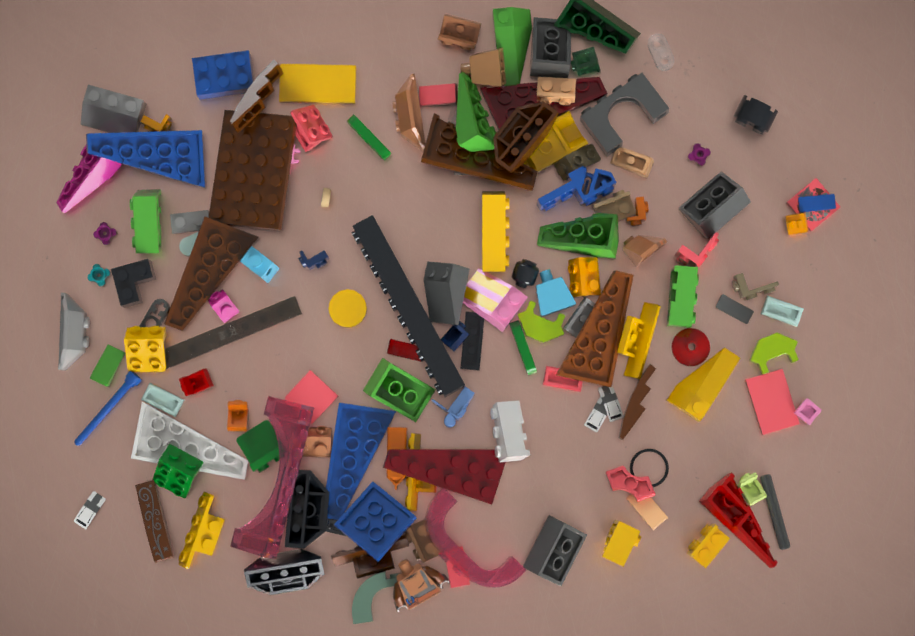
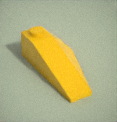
(699, 389)

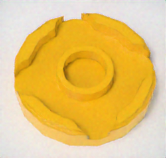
(347, 308)

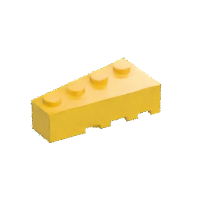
(494, 231)

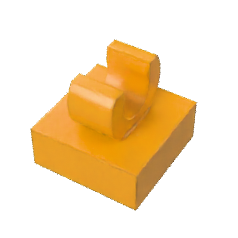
(796, 223)

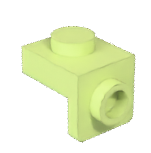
(751, 488)

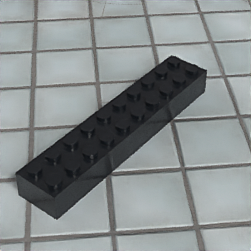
(408, 305)

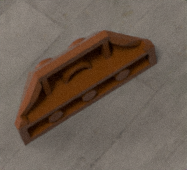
(523, 134)

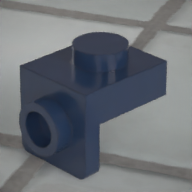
(316, 261)
(455, 336)

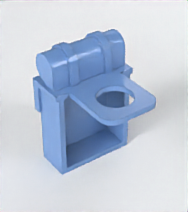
(458, 407)

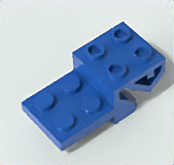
(601, 184)

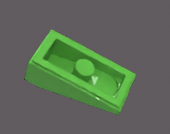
(107, 365)

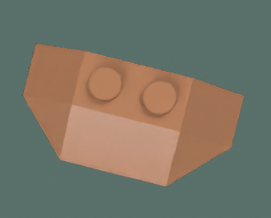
(409, 113)

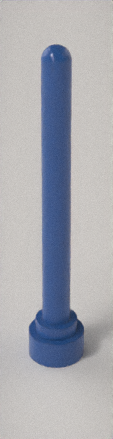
(131, 380)

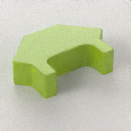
(538, 327)
(772, 347)

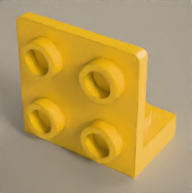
(708, 545)

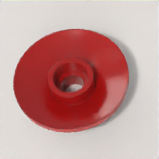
(684, 354)

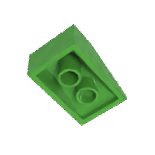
(399, 390)

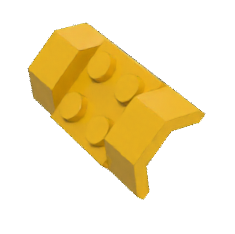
(560, 141)

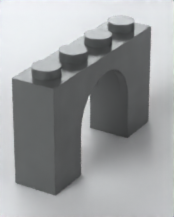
(637, 91)

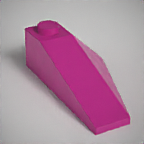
(86, 178)

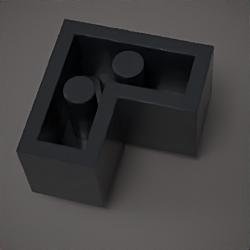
(127, 280)

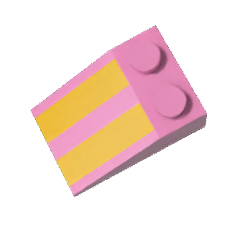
(493, 299)

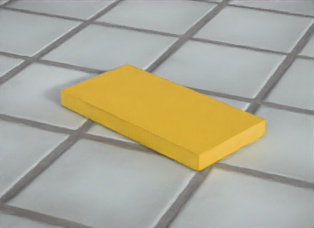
(317, 83)

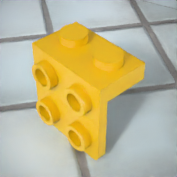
(145, 349)

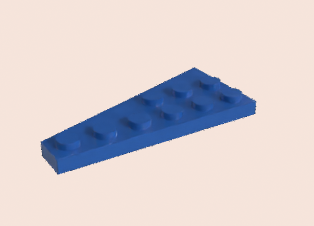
(160, 152)
(354, 445)

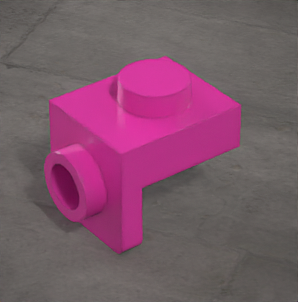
(223, 305)

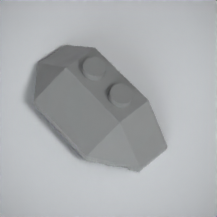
(72, 332)

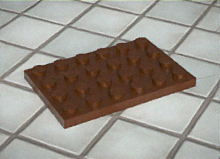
(253, 171)

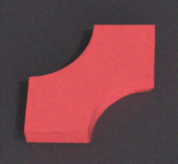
(637, 486)

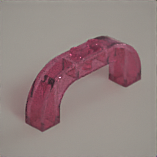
(451, 552)

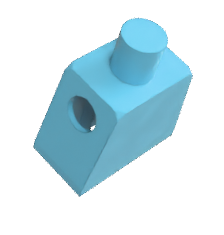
(259, 264)
(553, 294)

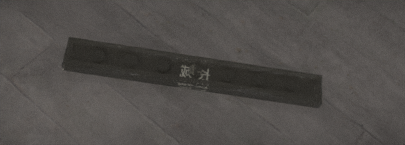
(232, 332)

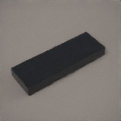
(473, 343)

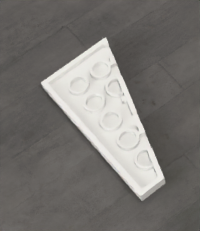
(159, 430)

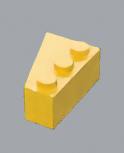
(620, 542)

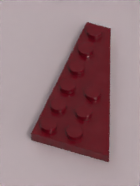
(505, 99)
(462, 471)

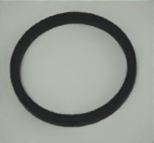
(651, 450)

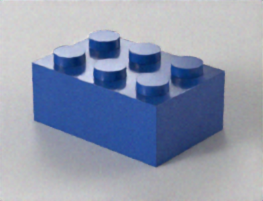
(223, 74)

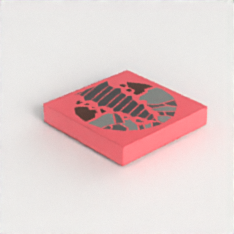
(813, 218)

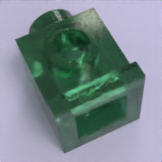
(585, 61)

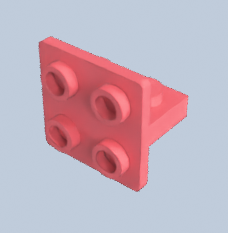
(310, 127)

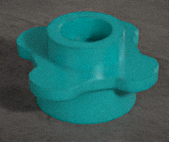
(93, 275)

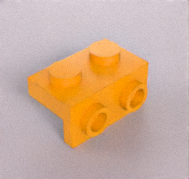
(584, 276)

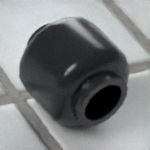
(525, 273)

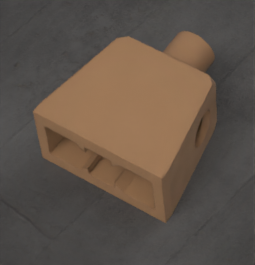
(486, 68)

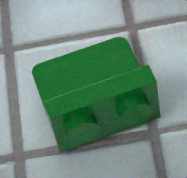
(260, 446)
(176, 471)

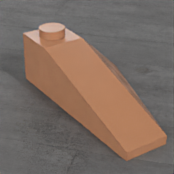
(642, 247)

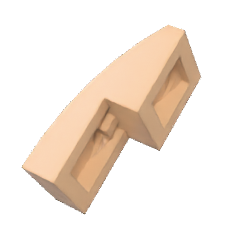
(648, 511)

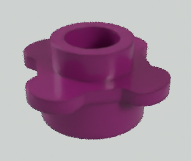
(699, 159)
(104, 228)

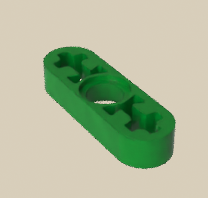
(368, 137)
(523, 347)

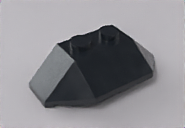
(307, 511)
(287, 573)

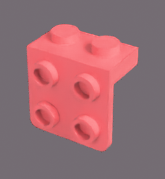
(689, 258)

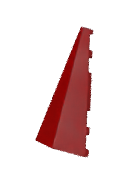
(729, 507)

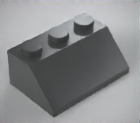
(715, 204)
(554, 550)

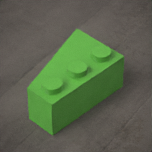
(146, 221)
(682, 296)

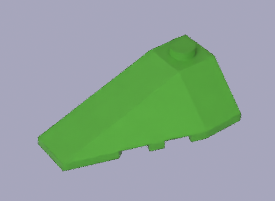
(512, 33)
(471, 121)
(587, 236)

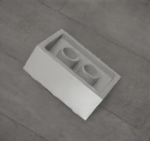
(111, 111)

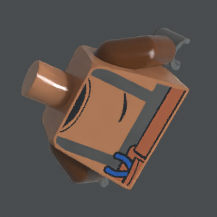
(416, 584)

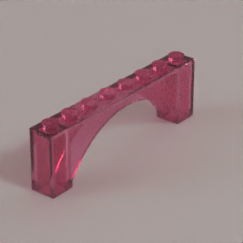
(265, 531)

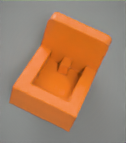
(641, 209)
(237, 415)

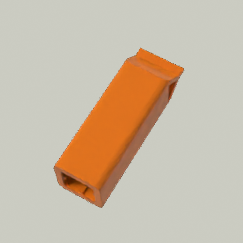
(396, 440)

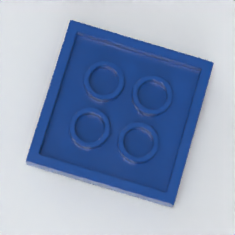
(375, 521)

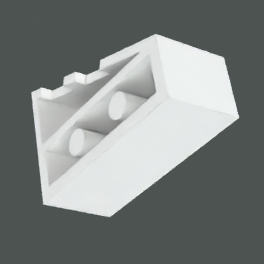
(508, 431)

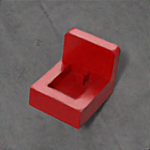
(196, 382)

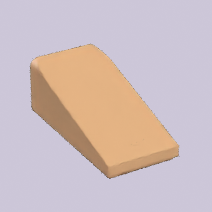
(632, 162)

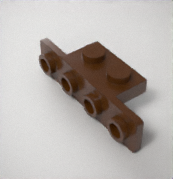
(366, 564)

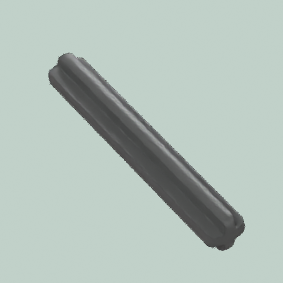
(775, 512)

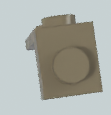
(583, 157)
(740, 285)

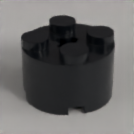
(755, 114)

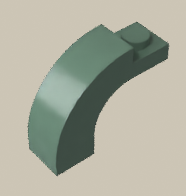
(363, 598)

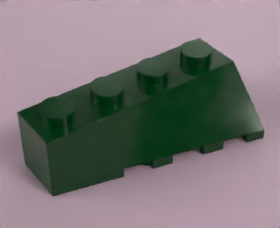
(597, 24)

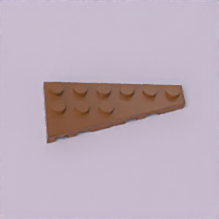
(596, 346)

